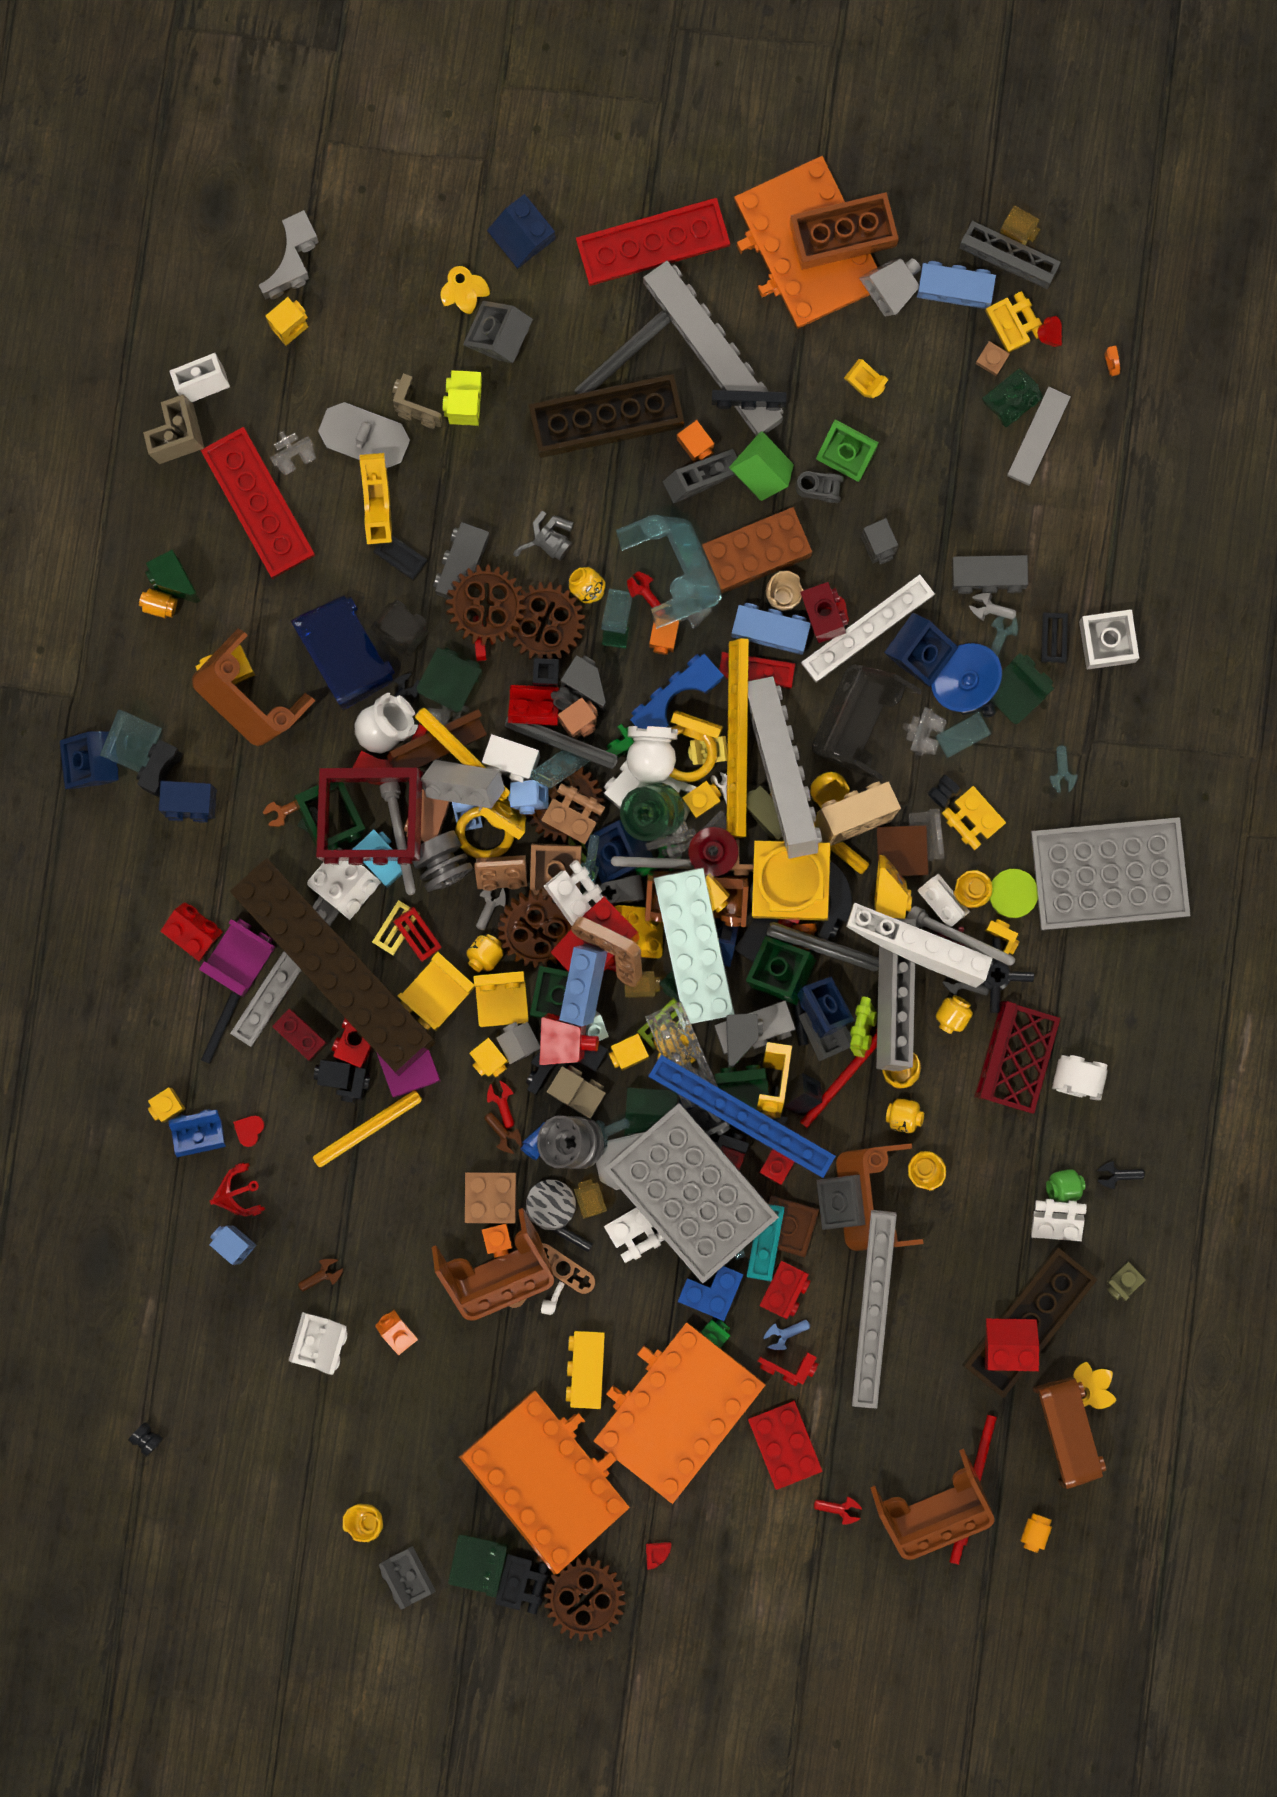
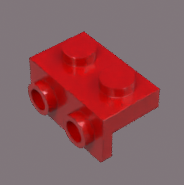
(191, 930)

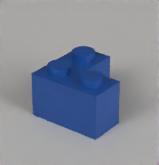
(714, 1299)

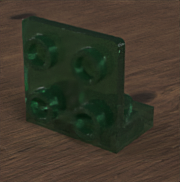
(478, 1564)

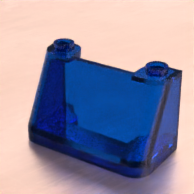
(343, 651)

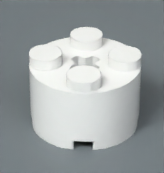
(1080, 1077)

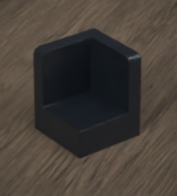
(802, 1094)

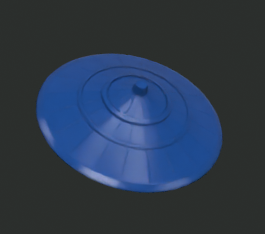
(968, 678)

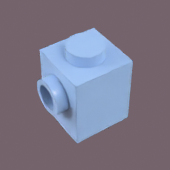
(528, 796)

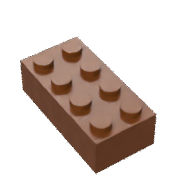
(843, 231)
(757, 550)

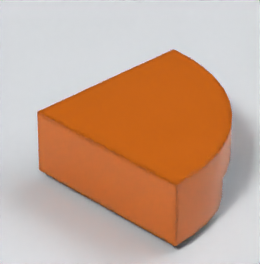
(1112, 360)

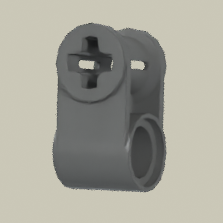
(821, 486)
(625, 890)

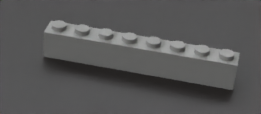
(708, 342)
(781, 768)

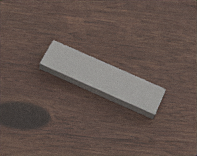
(1038, 436)

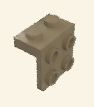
(402, 394)

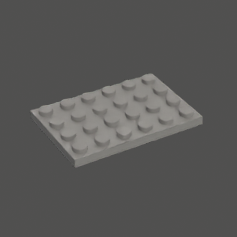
(1110, 873)
(691, 1193)

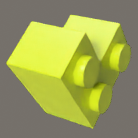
(463, 398)

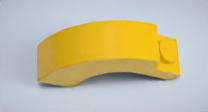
(376, 498)

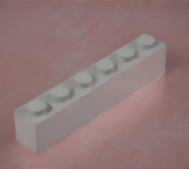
(895, 1010)

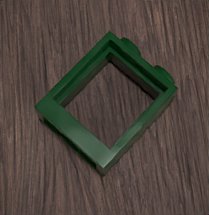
(311, 795)

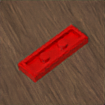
(763, 668)

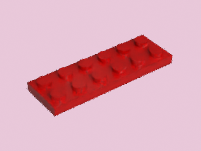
(652, 241)
(257, 502)

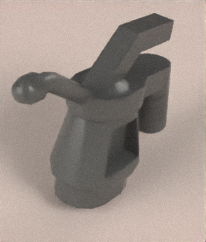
(551, 542)

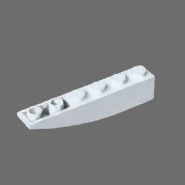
(920, 946)

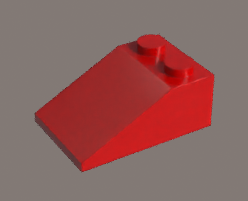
(605, 915)

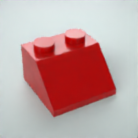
(1011, 1345)

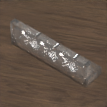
(668, 1035)

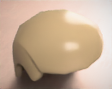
(784, 590)

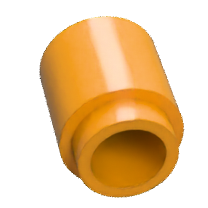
(158, 603)
(1036, 1532)

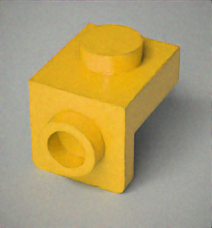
(866, 379)
(702, 799)
(1001, 930)

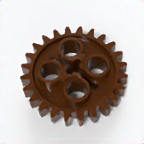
(463, 602)
(566, 630)
(587, 789)
(525, 944)
(599, 1616)

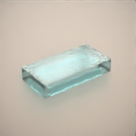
(617, 611)
(963, 735)

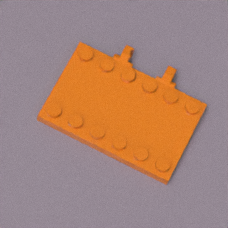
(767, 213)
(678, 1411)
(546, 1481)

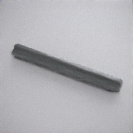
(624, 353)
(565, 743)
(823, 946)

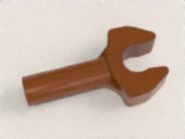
(282, 812)

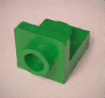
(620, 747)
(716, 1332)

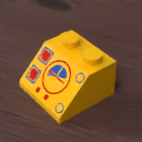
(891, 891)

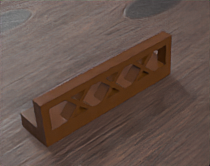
(428, 748)

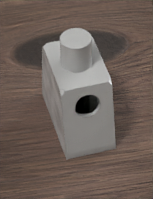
(892, 284)

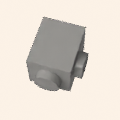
(518, 1042)

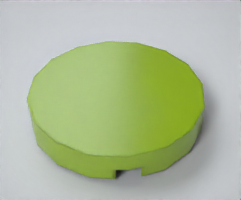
(1013, 893)

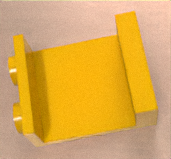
(436, 992)
(775, 1057)

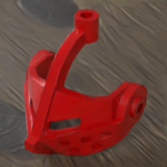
(224, 1198)

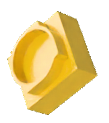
(792, 886)

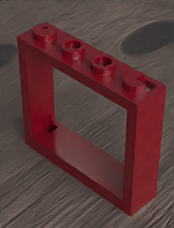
(379, 857)

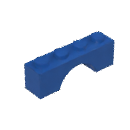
(699, 676)

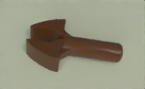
(503, 1133)
(321, 1275)

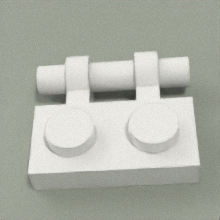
(568, 896)
(1058, 1225)
(628, 1227)

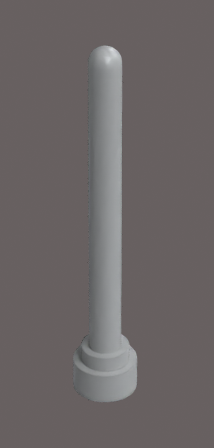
(390, 792)
(651, 862)
(923, 920)

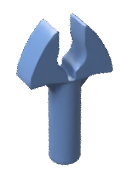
(785, 1333)

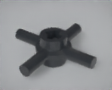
(1007, 976)

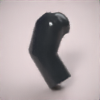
(988, 709)

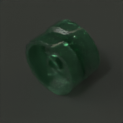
(652, 811)

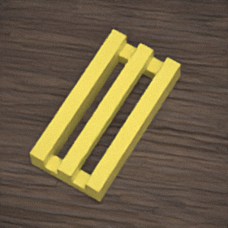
(384, 946)

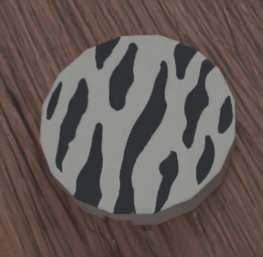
(550, 1204)

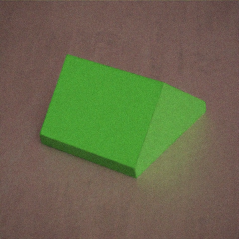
(847, 450)
(763, 467)

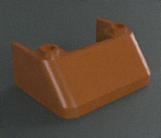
(215, 686)
(732, 914)
(862, 1163)
(500, 1281)
(1070, 1432)
(937, 1519)

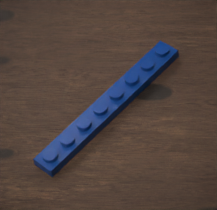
(741, 1116)

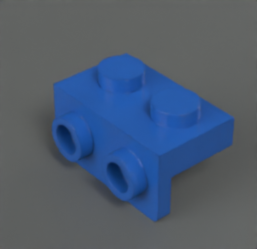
(197, 1133)

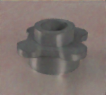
(564, 698)

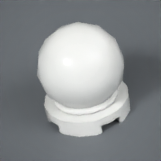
(385, 724)
(651, 755)

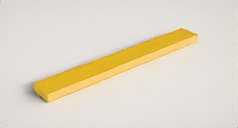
(737, 737)

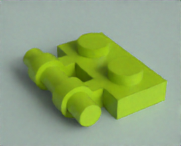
(860, 1033)

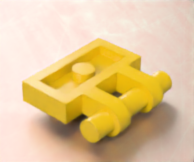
(1007, 324)
(978, 812)

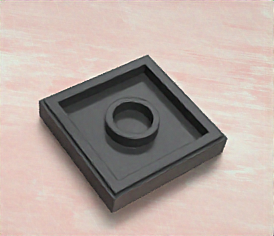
(841, 1202)

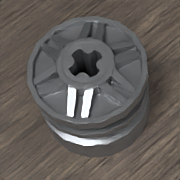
(441, 862)
(570, 1142)

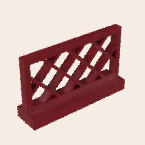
(996, 1056)

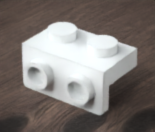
(943, 901)

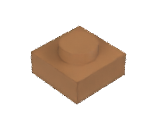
(992, 358)

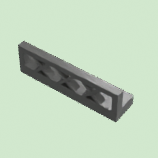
(1007, 260)

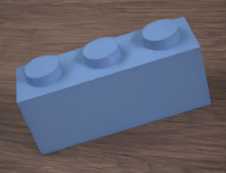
(956, 285)
(771, 628)
(583, 985)
(232, 1244)

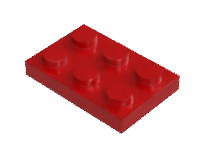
(785, 1445)

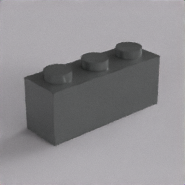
(465, 553)
(989, 573)

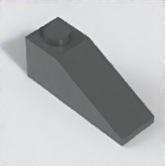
(699, 476)

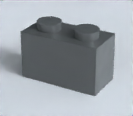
(879, 541)

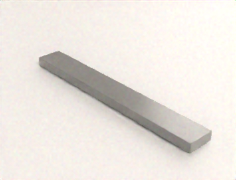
(275, 987)
(874, 1309)

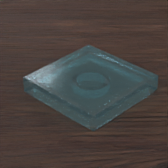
(130, 741)

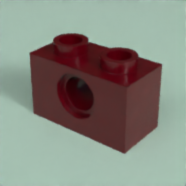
(824, 626)
(300, 1035)

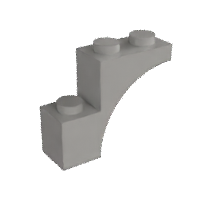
(291, 271)

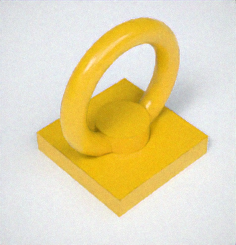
(702, 731)
(501, 817)

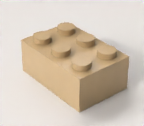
(857, 813)

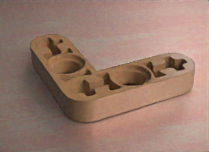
(626, 951)
(556, 1257)

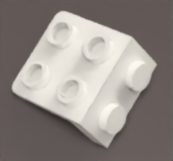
(344, 886)
(318, 1343)

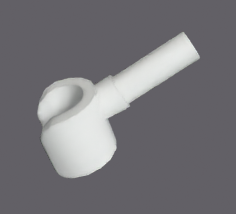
(723, 785)
(548, 1306)

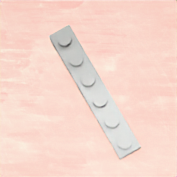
(868, 628)

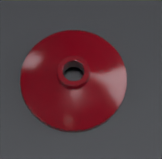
(720, 862)

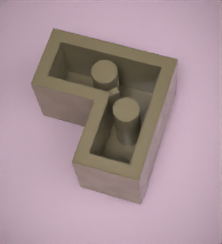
(179, 435)
(576, 1092)

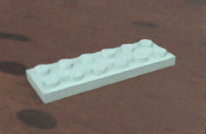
(694, 945)

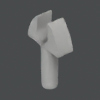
(991, 608)
(489, 907)

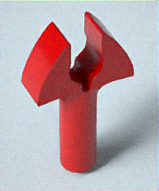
(643, 589)
(480, 650)
(502, 1103)
(839, 1509)

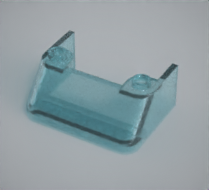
(698, 586)

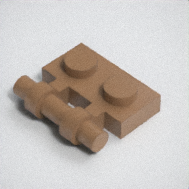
(570, 821)

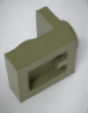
(1124, 1282)

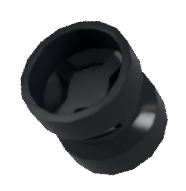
(946, 789)
(145, 1439)

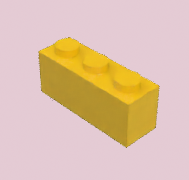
(586, 1369)

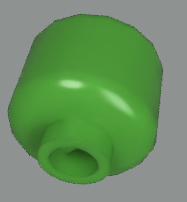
(1065, 1186)

